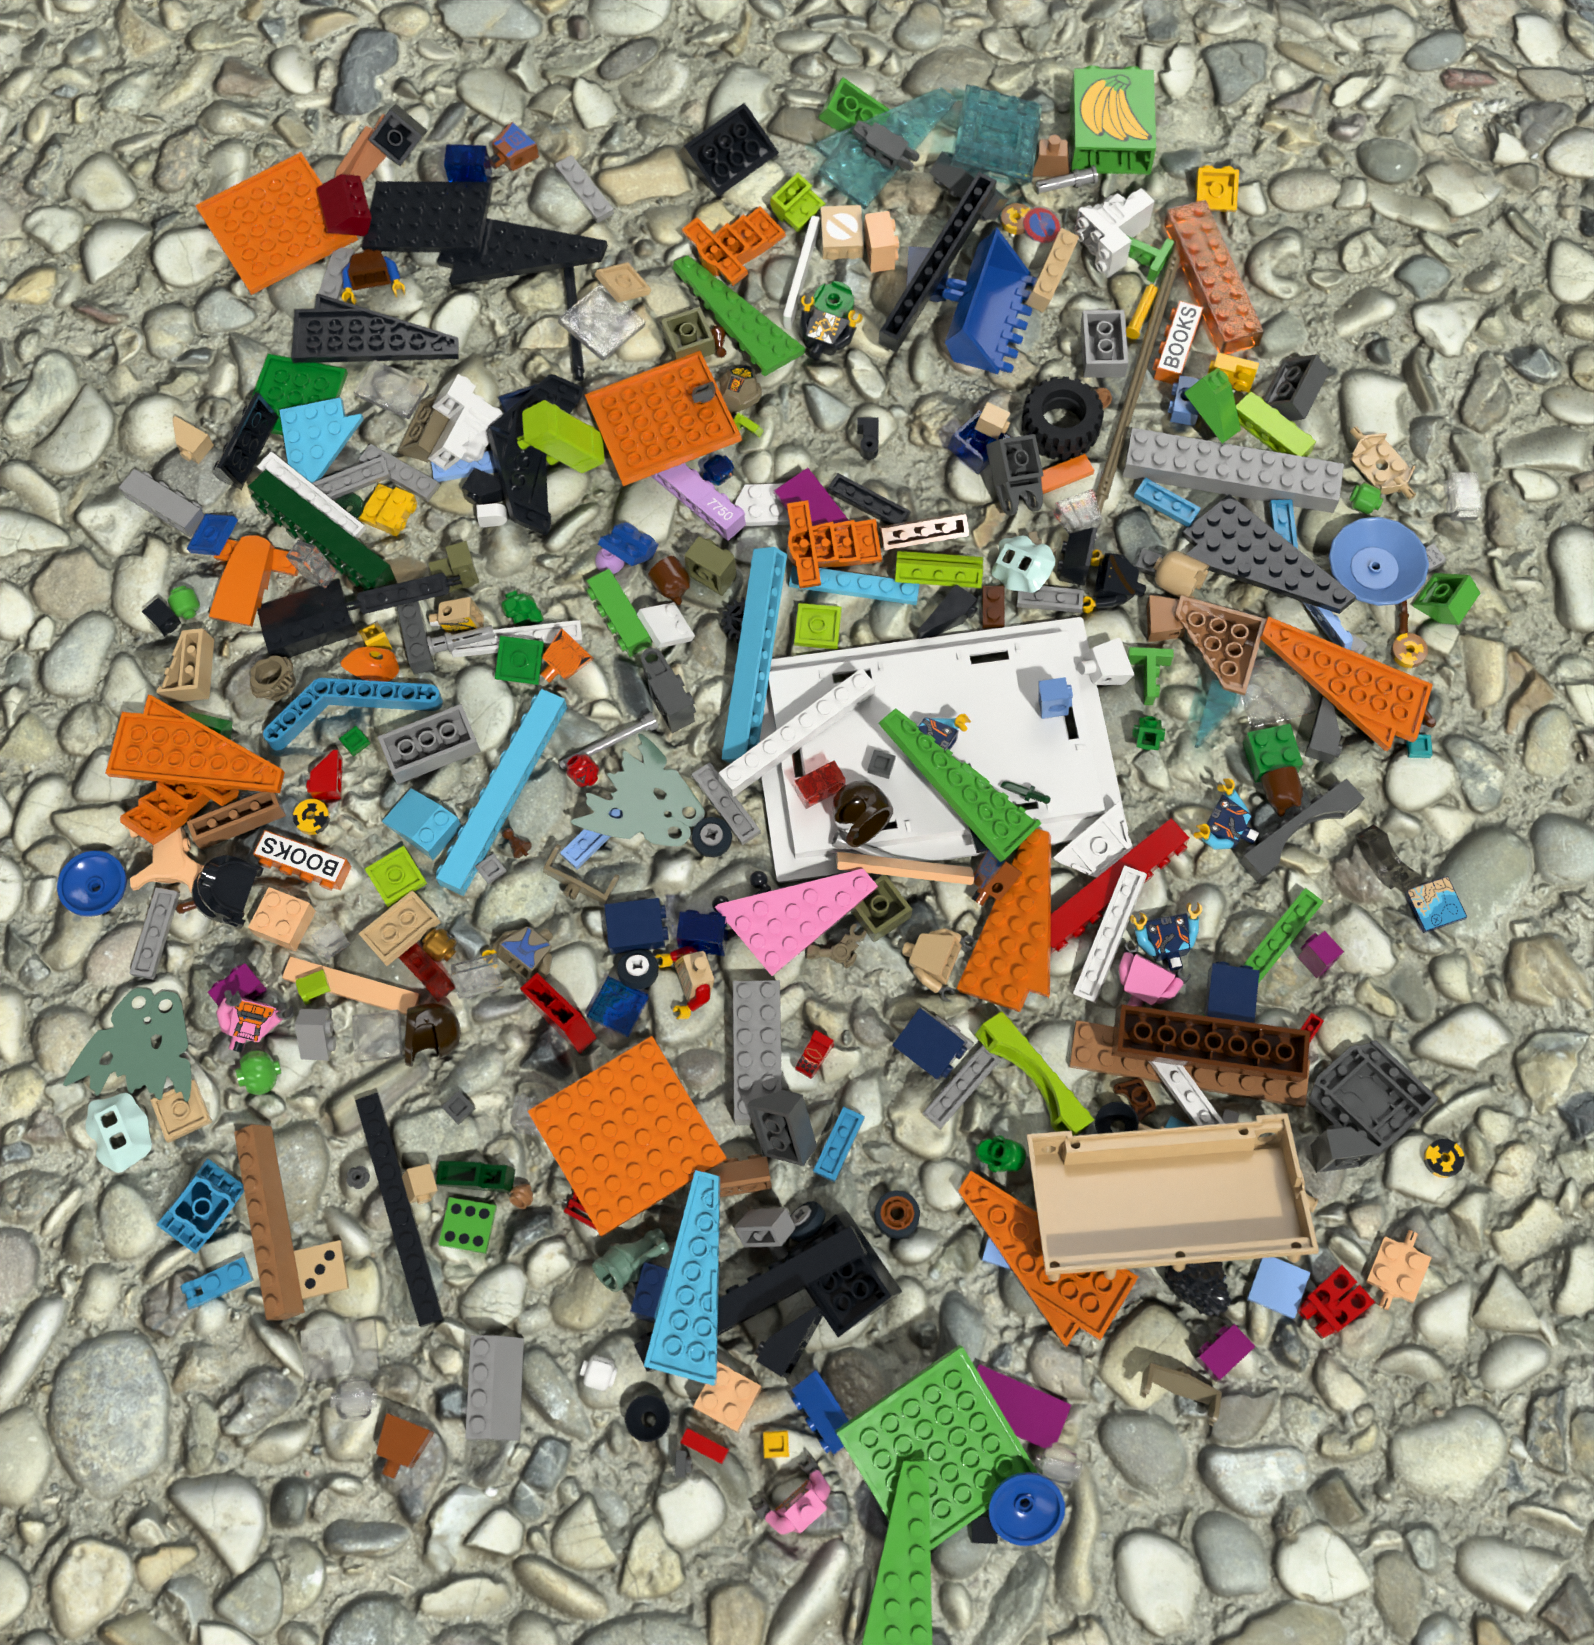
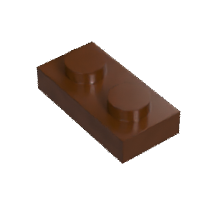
(993, 607)

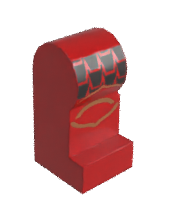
(814, 1054)

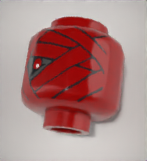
(582, 770)

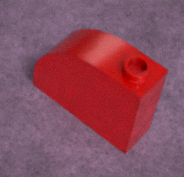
(558, 1013)

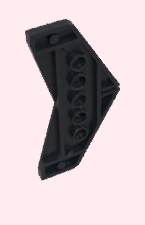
(524, 471)

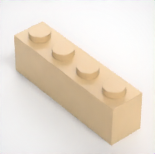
(1052, 270)

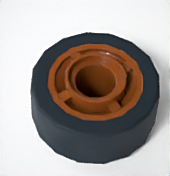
(897, 1228)

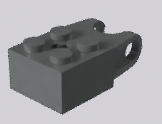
(1016, 472)
(668, 692)

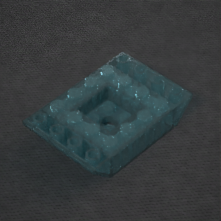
(996, 135)

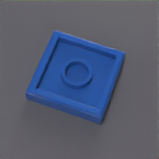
(212, 534)

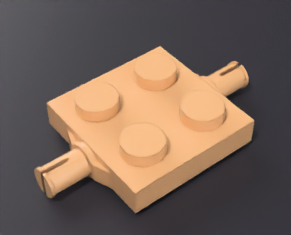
(1398, 1270)

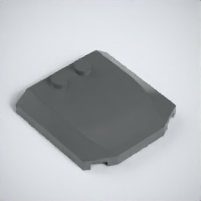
(1371, 1094)

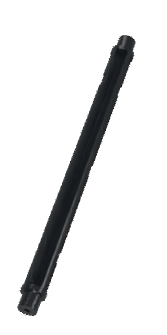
(576, 348)

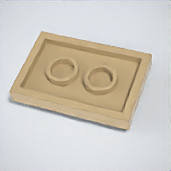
(399, 928)

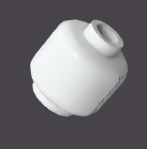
(598, 1372)

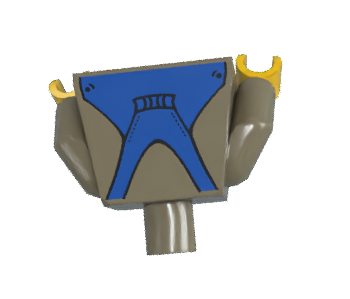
(525, 951)

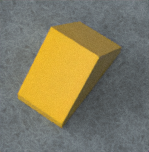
(375, 637)

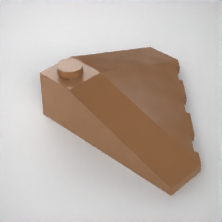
(1224, 638)

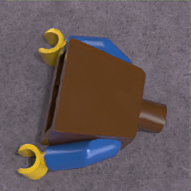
(368, 271)

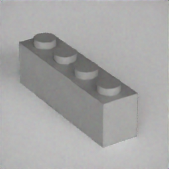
(162, 502)

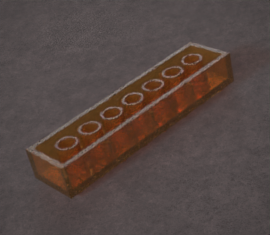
(1213, 278)

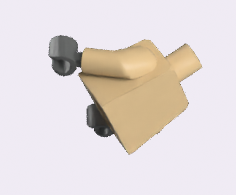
(935, 957)

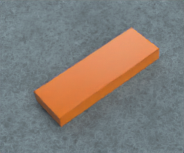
(1066, 473)

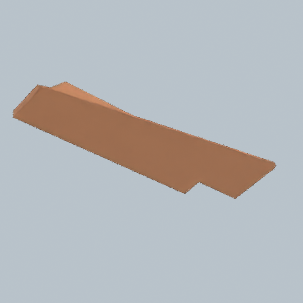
(363, 156)

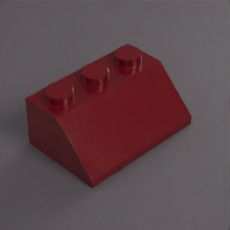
(344, 205)

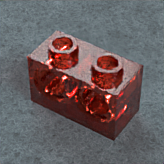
(819, 784)

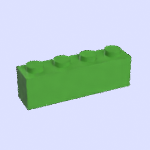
(619, 613)

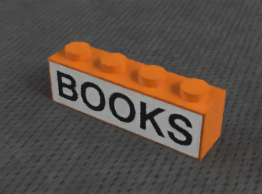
(1178, 342)
(302, 860)

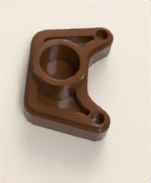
(1137, 1096)

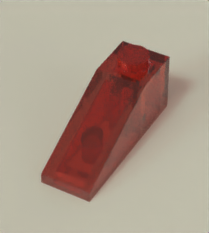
(427, 972)

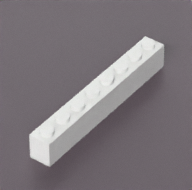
(797, 732)

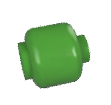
(1366, 498)
(184, 602)

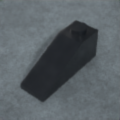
(950, 613)

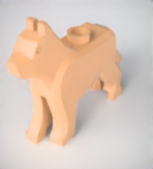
(169, 862)

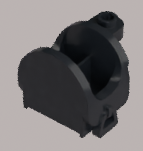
(223, 889)

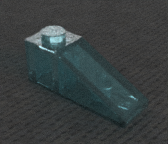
(1216, 709)

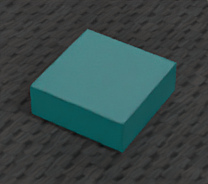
(1421, 747)

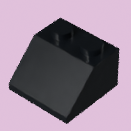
(397, 134)
(1077, 556)

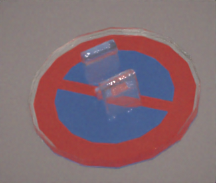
(1042, 224)

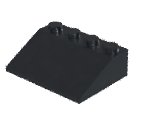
(728, 150)
(246, 442)
(306, 620)
(853, 1290)
(786, 1346)

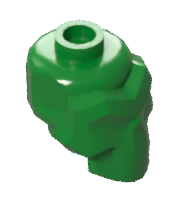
(521, 607)
(1001, 1154)

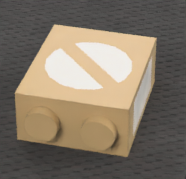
(842, 232)

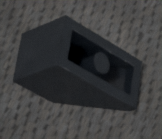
(482, 488)

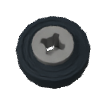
(713, 845)
(807, 1220)

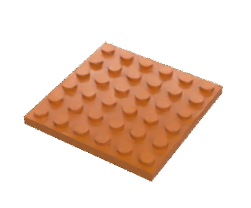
(272, 223)
(656, 424)
(626, 1135)

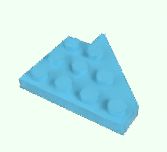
(316, 435)

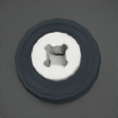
(638, 977)

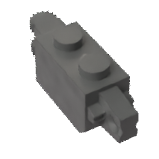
(885, 146)

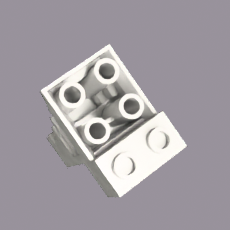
(1109, 224)
(467, 424)

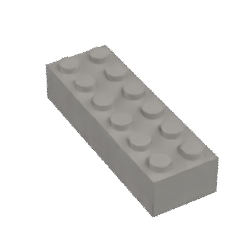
(755, 1044)

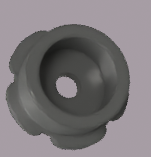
(362, 1181)

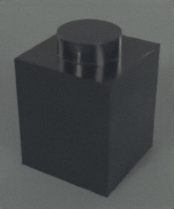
(161, 617)

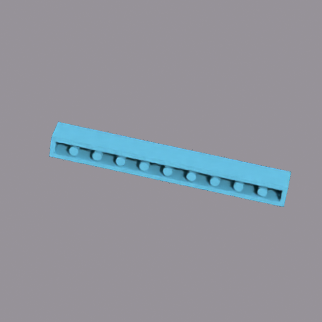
(754, 652)
(501, 792)

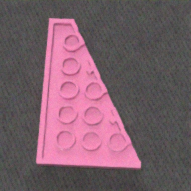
(789, 919)

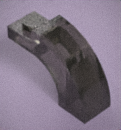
(1383, 860)

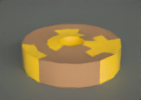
(1007, 218)
(1403, 657)

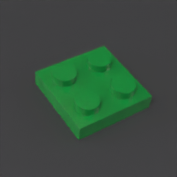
(519, 660)

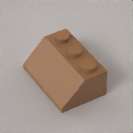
(743, 1176)

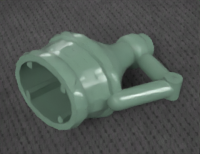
(625, 1261)

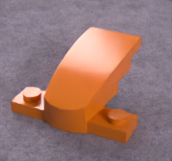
(734, 243)
(828, 544)
(246, 578)
(171, 807)

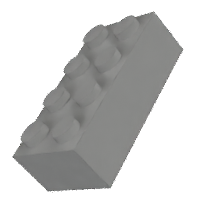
(429, 744)

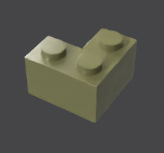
(457, 563)

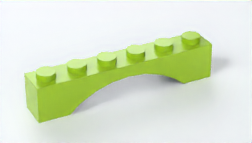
(1005, 1040)

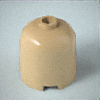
(1180, 574)

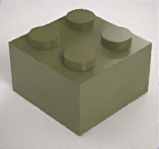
(688, 334)
(710, 565)
(882, 909)

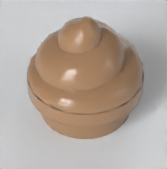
(1105, 396)
(521, 1196)

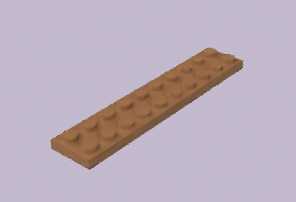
(1093, 1052)

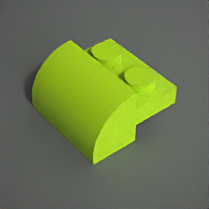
(796, 202)

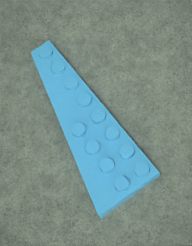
(687, 1316)

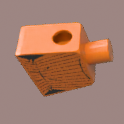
(564, 657)

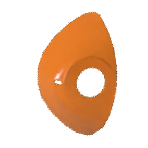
(368, 668)

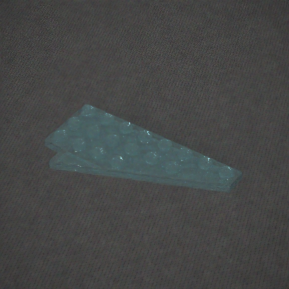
(861, 175)

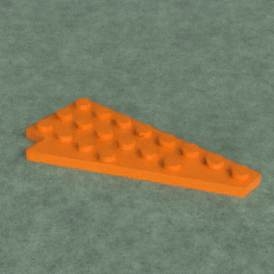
(1366, 691)
(180, 750)
(1016, 938)
(1074, 1300)

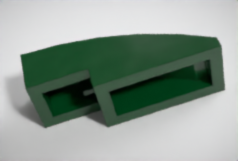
(475, 1176)

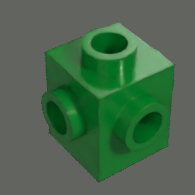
(1148, 733)

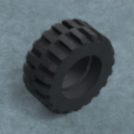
(1066, 395)

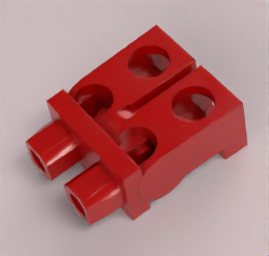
(1329, 1309)

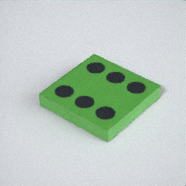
(467, 1225)

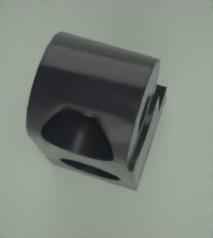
(870, 429)

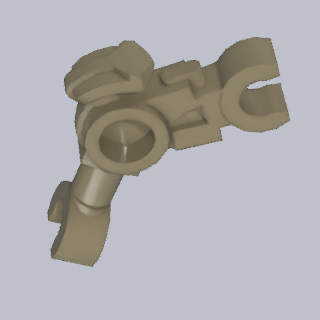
(840, 952)

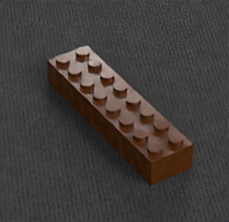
(1211, 1043)

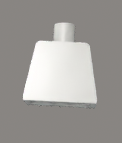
(1107, 664)

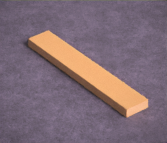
(905, 868)
(355, 987)

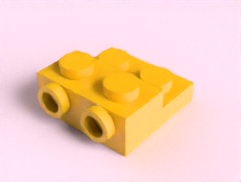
(1218, 187)
(1239, 371)
(389, 509)

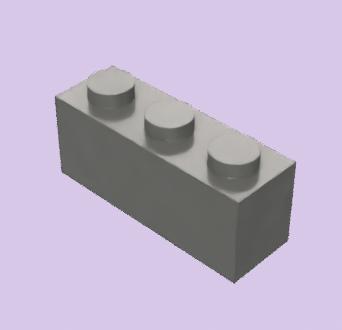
(415, 637)

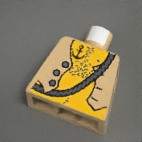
(457, 616)

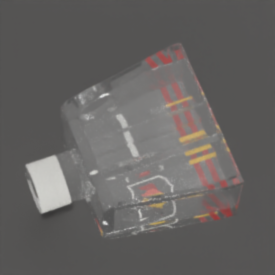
(1079, 512)

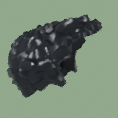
(1201, 1286)

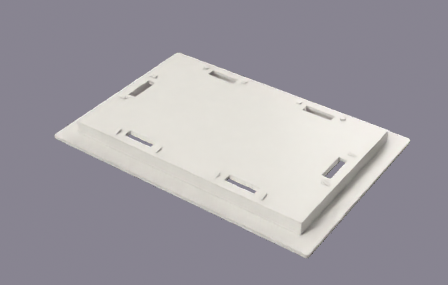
(938, 681)

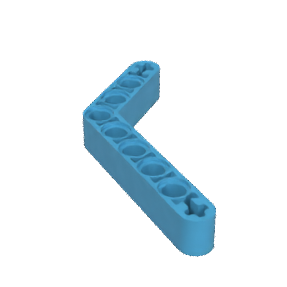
(425, 698)

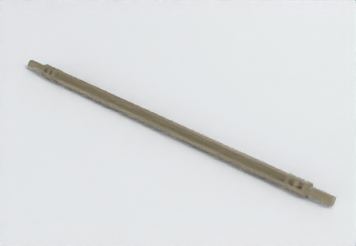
(1137, 379)

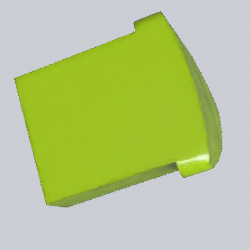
(747, 424)
(312, 986)

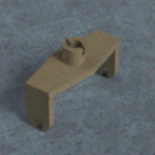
(575, 885)
(1183, 1385)

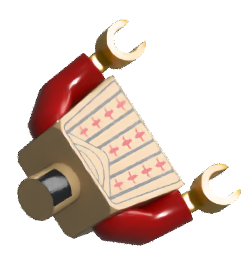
(694, 976)

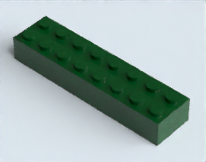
(315, 528)

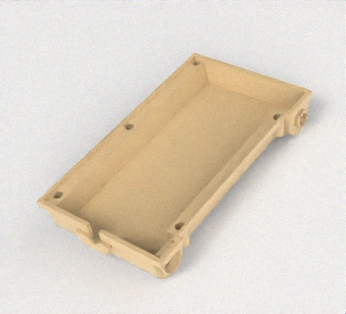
(1169, 1197)

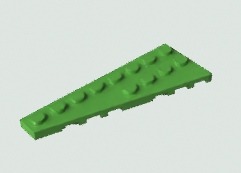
(756, 334)
(971, 795)
(902, 1588)

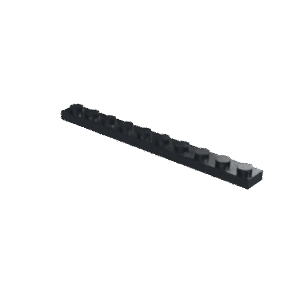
(399, 1210)

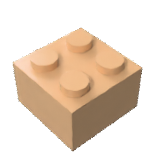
(880, 241)
(282, 919)
(728, 1400)

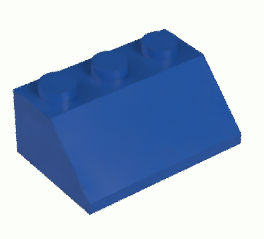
(821, 1410)

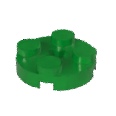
(830, 292)

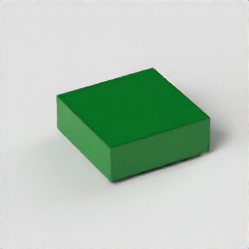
(354, 741)

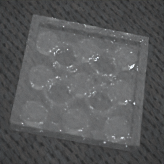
(601, 322)
(1276, 693)

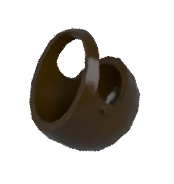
(865, 808)
(430, 1028)

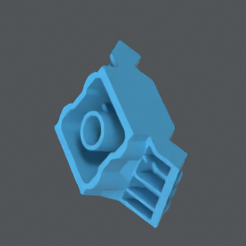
(201, 1206)

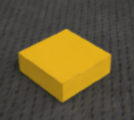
(776, 1444)

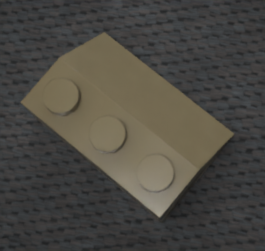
(423, 431)

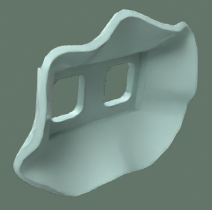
(1037, 572)
(130, 1122)

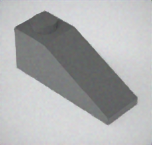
(1325, 734)

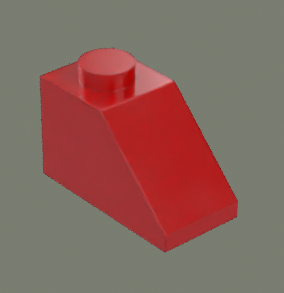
(326, 778)

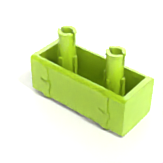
(561, 437)

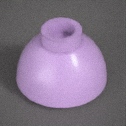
(606, 560)

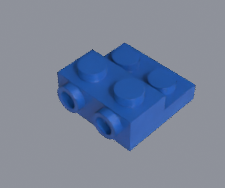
(629, 544)

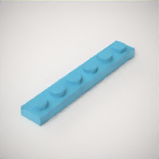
(861, 586)

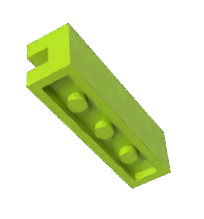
(1272, 427)
(939, 569)

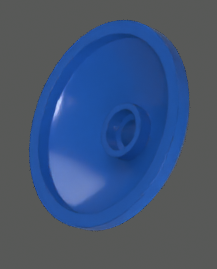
(83, 875)
(1029, 1521)

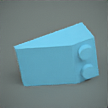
(423, 823)

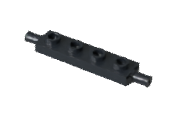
(403, 593)

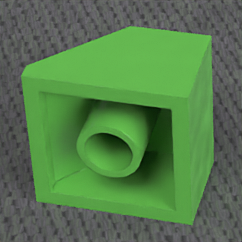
(1447, 597)

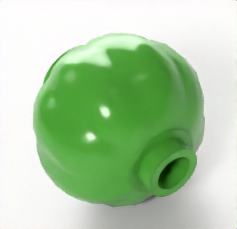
(258, 1072)

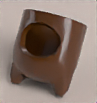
(670, 578)
(1283, 789)

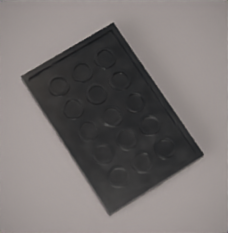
(428, 216)

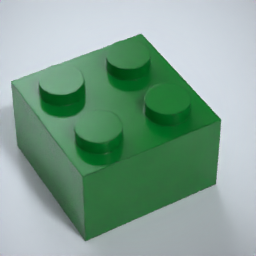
(1271, 750)

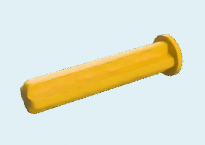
(1141, 312)

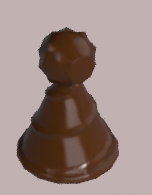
(719, 336)
(519, 846)

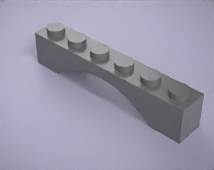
(1335, 804)

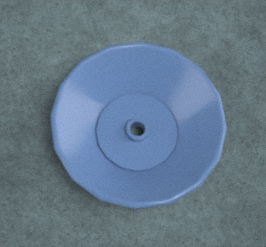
(1381, 544)

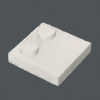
(665, 625)

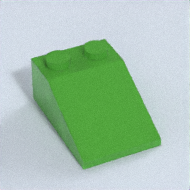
(848, 105)
(1216, 404)

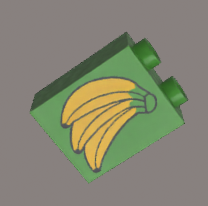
(1113, 120)

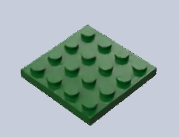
(297, 384)

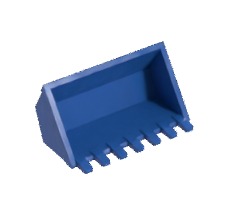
(989, 306)

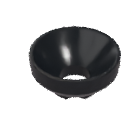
(1116, 1112)
(638, 1408)

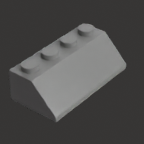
(494, 1388)

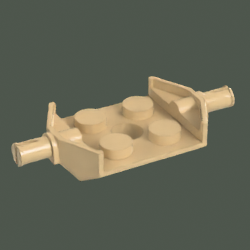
(1376, 450)

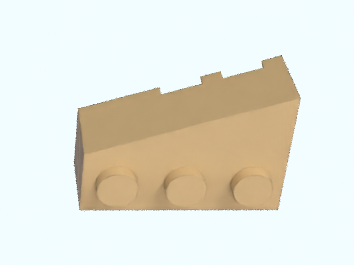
(190, 669)

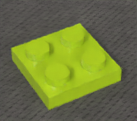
(818, 626)
(395, 876)

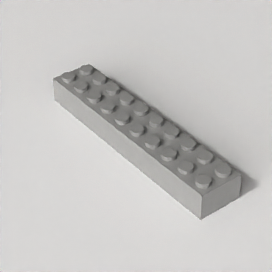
(1233, 470)

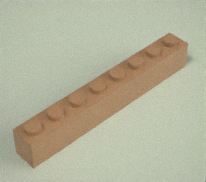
(269, 1222)

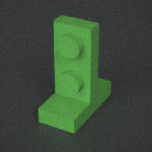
(1151, 256)
(1152, 660)

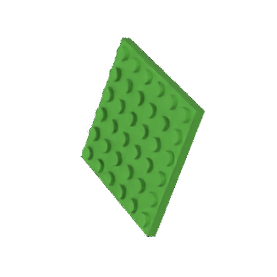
(951, 1422)

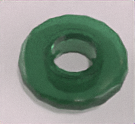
(352, 500)

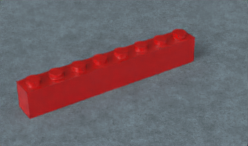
(1095, 897)

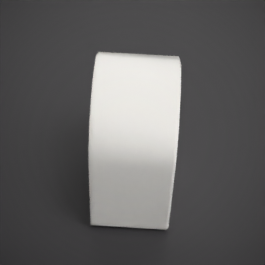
(491, 515)

